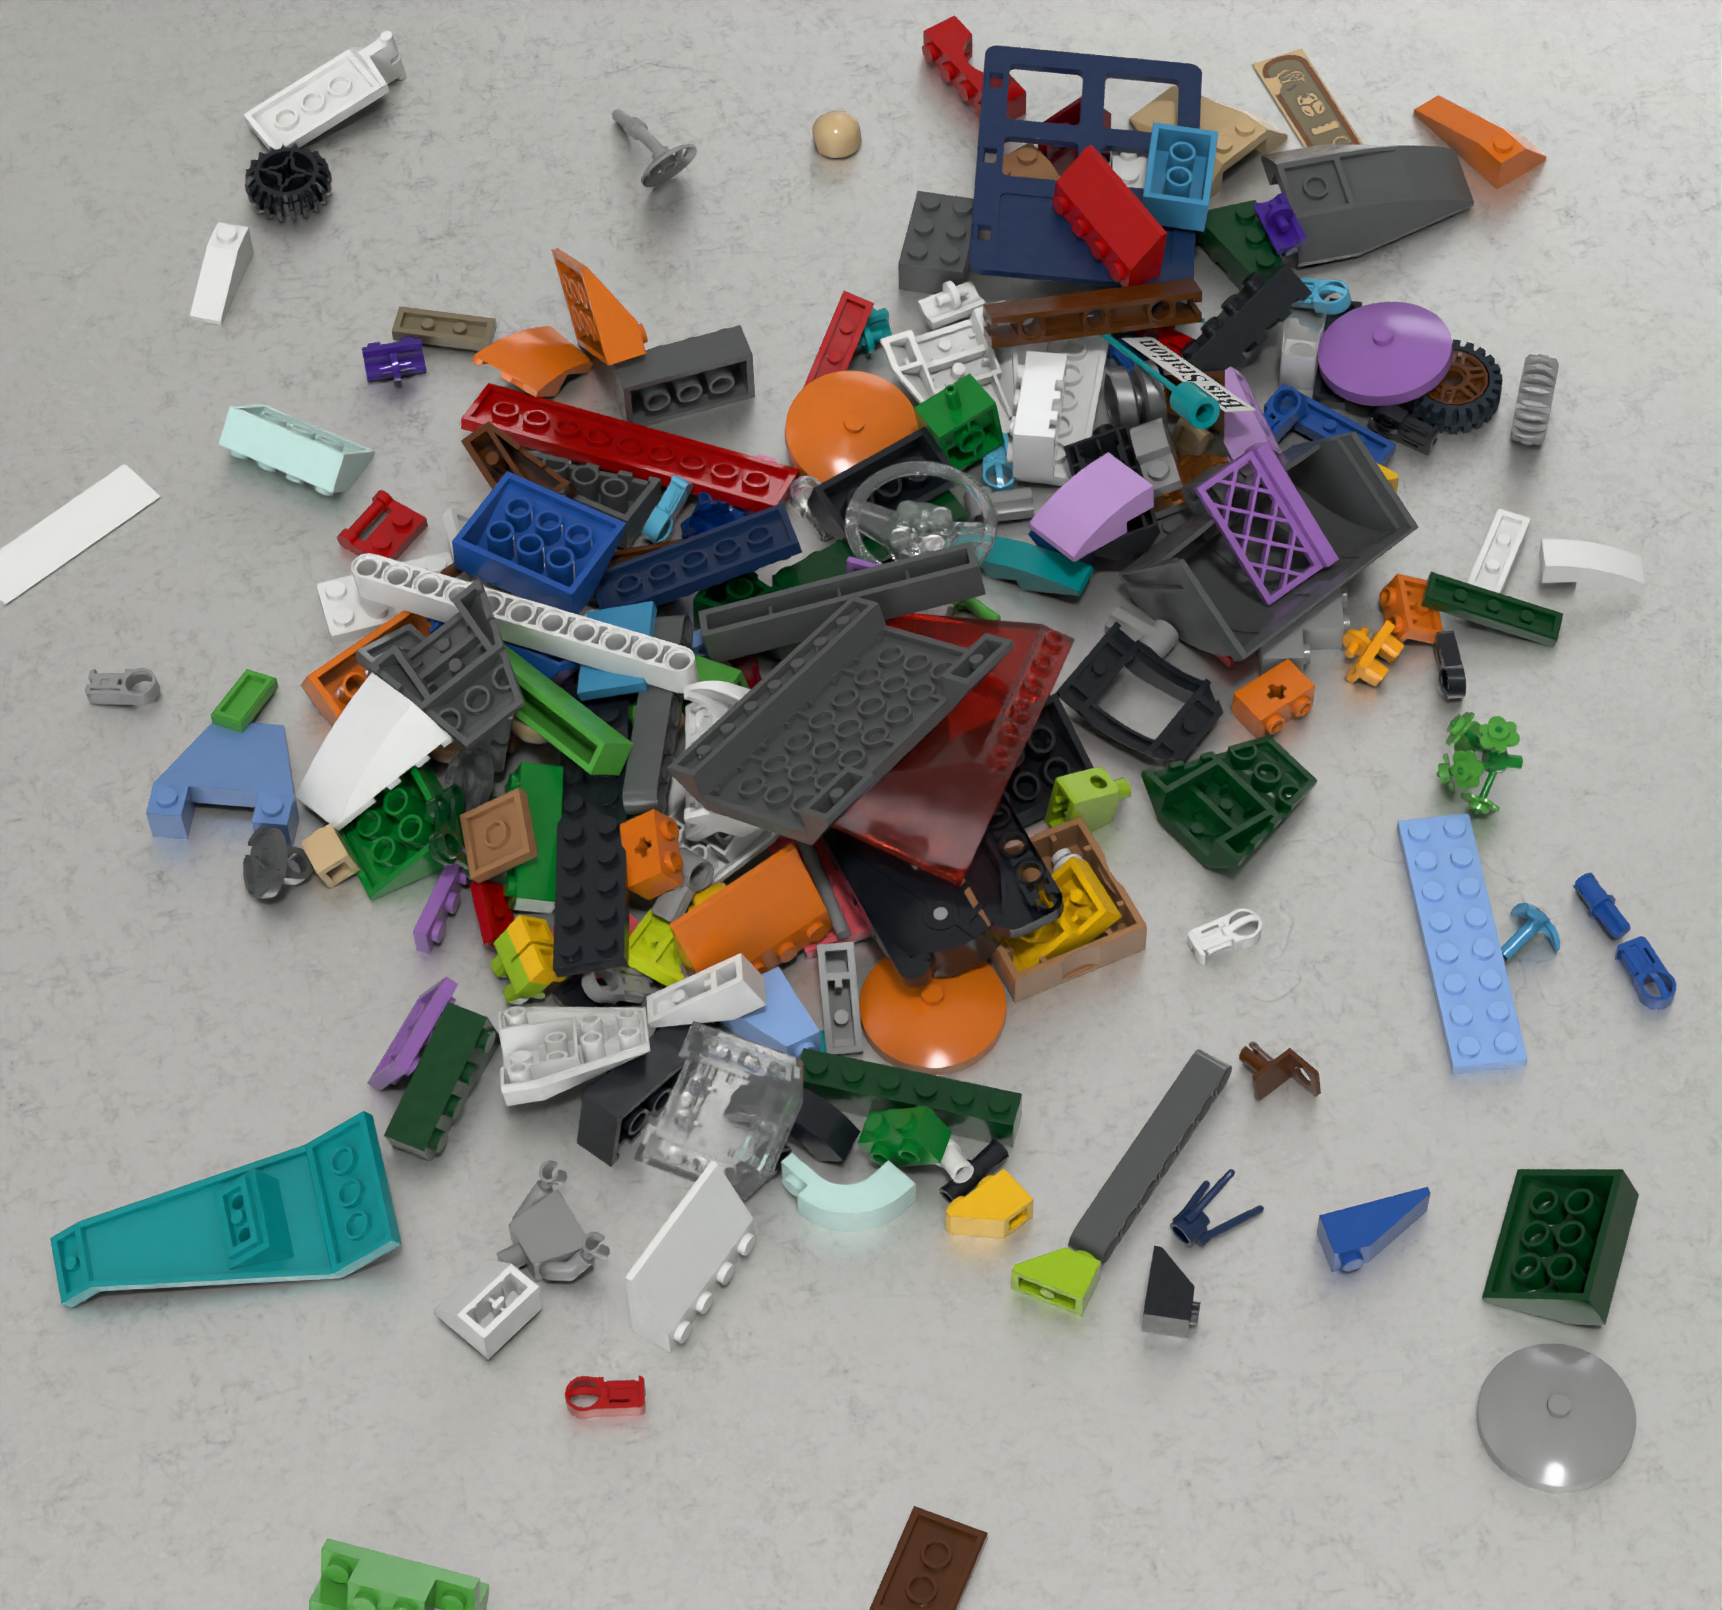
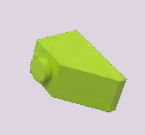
(1059, 1278)

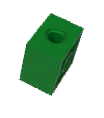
(962, 421)

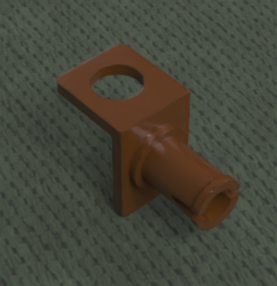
(1273, 1072)

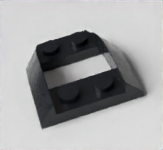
(1102, 666)

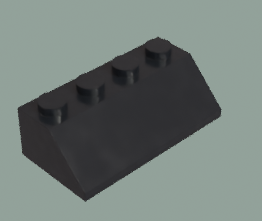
(831, 498)

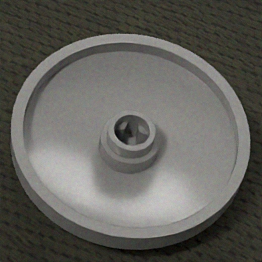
(1556, 1418)

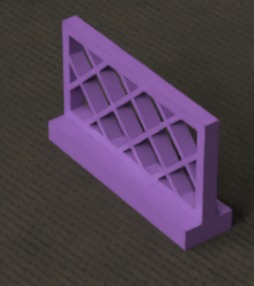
(1285, 501)

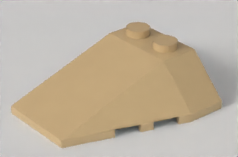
(1237, 129)

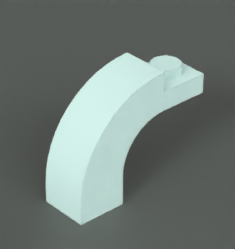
(850, 1206)

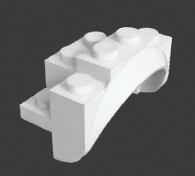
(709, 704)

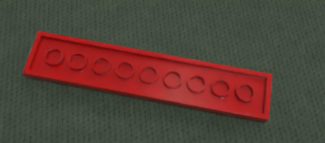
(631, 448)

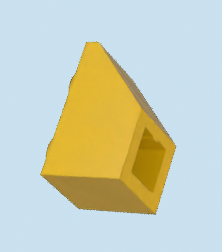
(991, 1210)

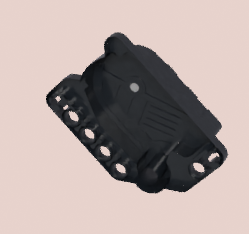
(927, 920)

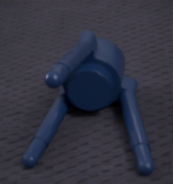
(1192, 1222)

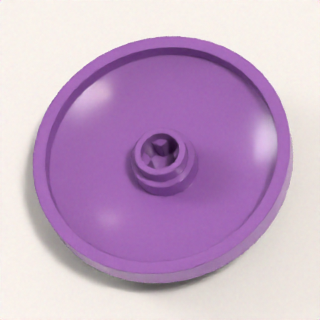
(1385, 353)

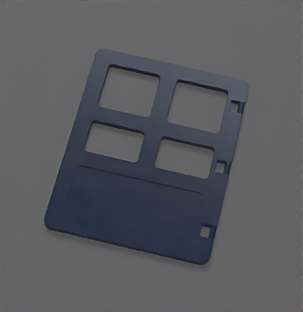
(1025, 229)

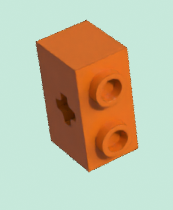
(1273, 699)
(652, 854)

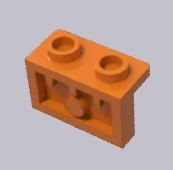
(1403, 608)

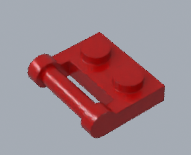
(391, 535)

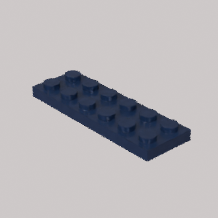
(700, 560)

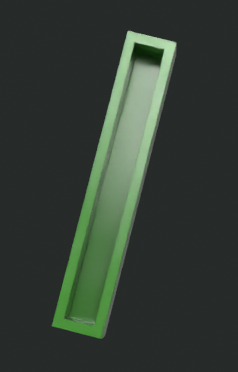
(568, 722)

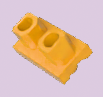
(1366, 665)

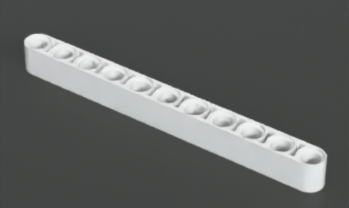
(530, 623)

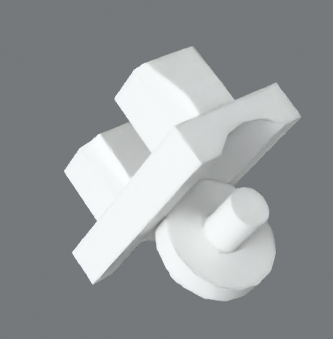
(950, 305)

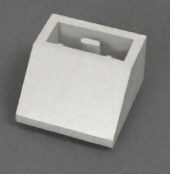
(491, 1306)

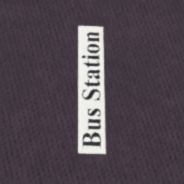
(1186, 372)

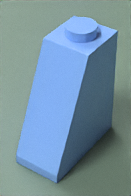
(781, 1022)

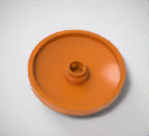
(845, 421)
(936, 1025)

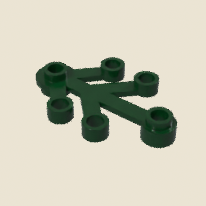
(443, 844)

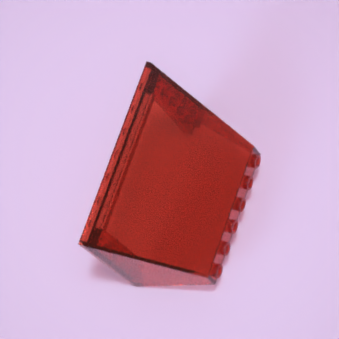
(950, 783)

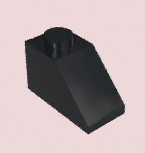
(1169, 1298)

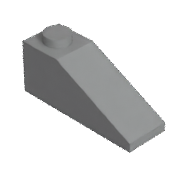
(839, 998)

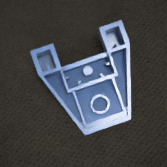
(232, 771)

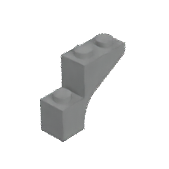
(1315, 630)

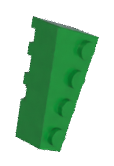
(533, 882)

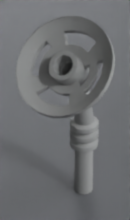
(662, 156)

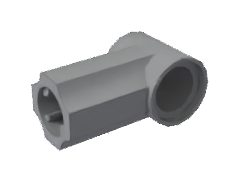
(1007, 503)
(1157, 636)
(696, 877)

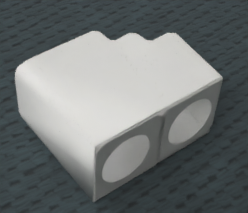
(1298, 370)

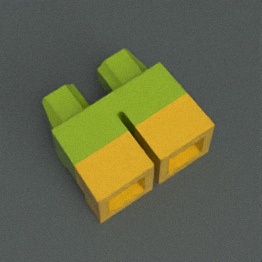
(525, 959)

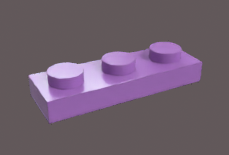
(442, 902)

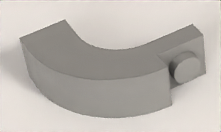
(1157, 456)

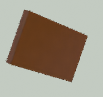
(930, 1564)

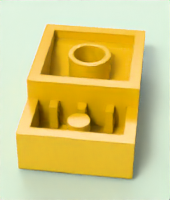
(1085, 916)

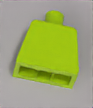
(1087, 795)

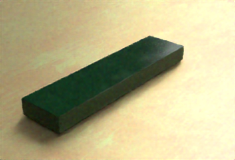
(1492, 609)

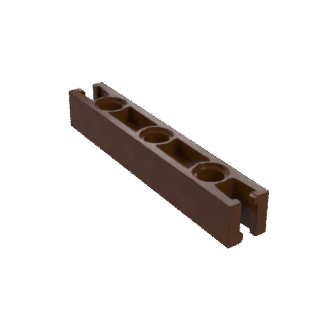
(1118, 311)

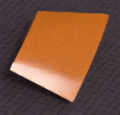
(535, 360)

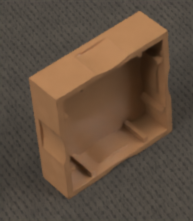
(1119, 941)

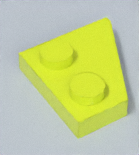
(655, 951)

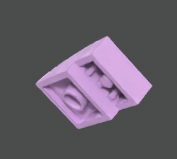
(1093, 507)

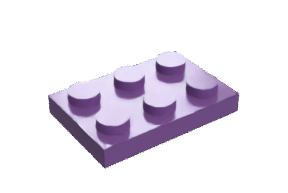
(415, 1031)

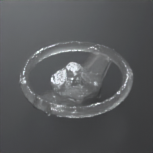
(917, 525)

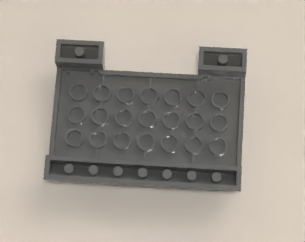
(830, 721)

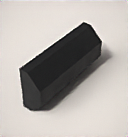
(1144, 528)

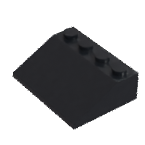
(1048, 754)

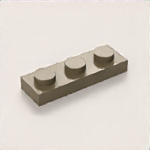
(444, 328)

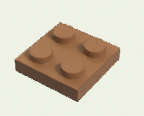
(498, 835)

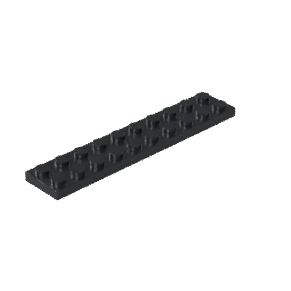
(590, 859)

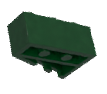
(1237, 241)

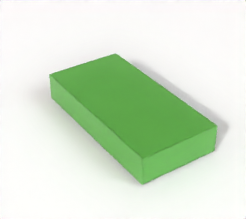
(244, 700)

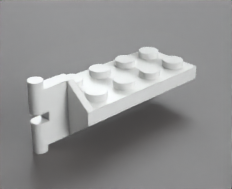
(327, 94)

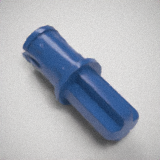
(1602, 905)

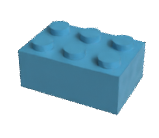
(1179, 175)

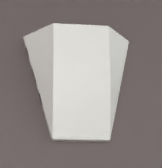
(367, 751)

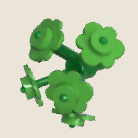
(1489, 739)

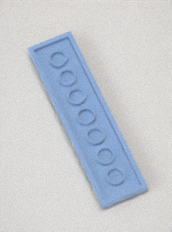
(1461, 944)

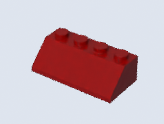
(1110, 219)

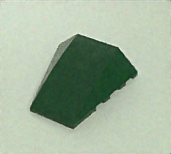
(1227, 799)

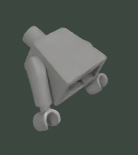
(548, 1234)

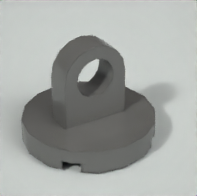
(268, 865)

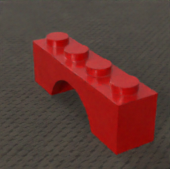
(949, 49)

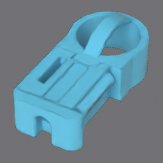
(1320, 290)
(996, 464)
(661, 520)

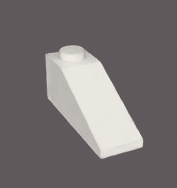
(221, 272)
(709, 996)

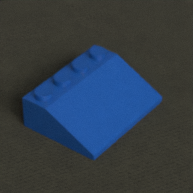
(537, 544)

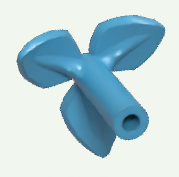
(1536, 923)

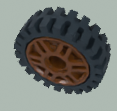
(1465, 395)

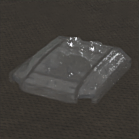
(728, 1108)

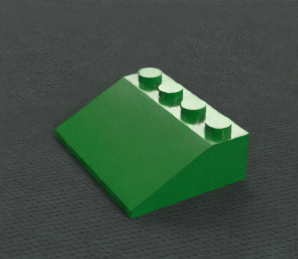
(394, 834)

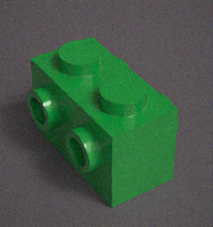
(905, 1136)

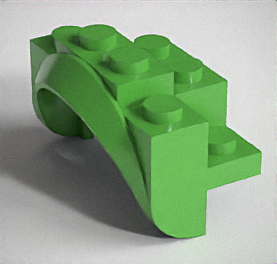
(390, 1583)

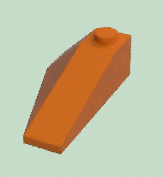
(1485, 145)

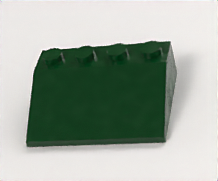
(1562, 1244)

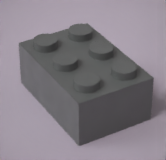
(936, 243)

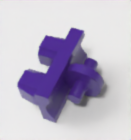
(1281, 225)
(393, 359)

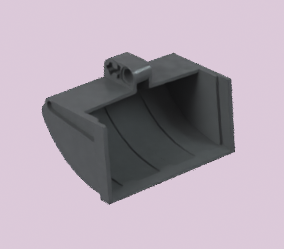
(1201, 586)

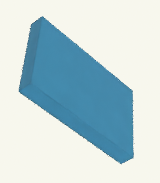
(598, 683)

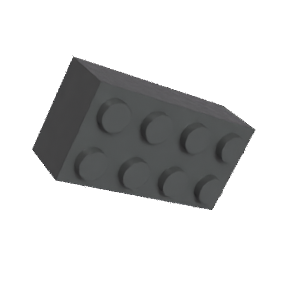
(685, 377)

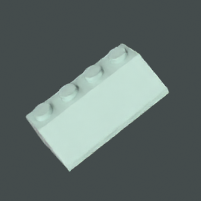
(294, 448)

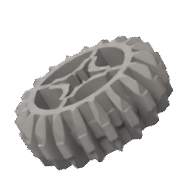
(1534, 399)

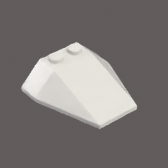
(945, 355)

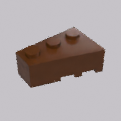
(498, 453)

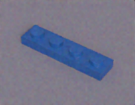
(1324, 422)

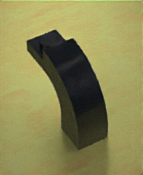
(823, 1129)

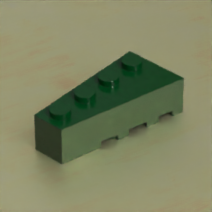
(442, 1081)

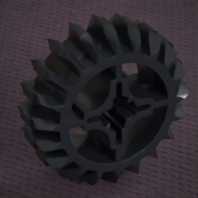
(288, 182)

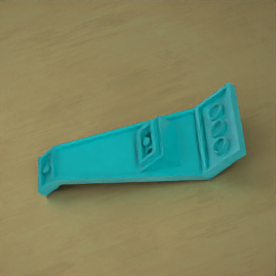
(305, 1210)

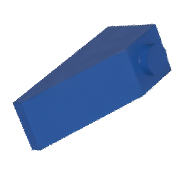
(1362, 1231)

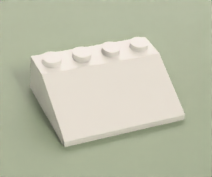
(689, 1260)

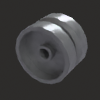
(1133, 396)

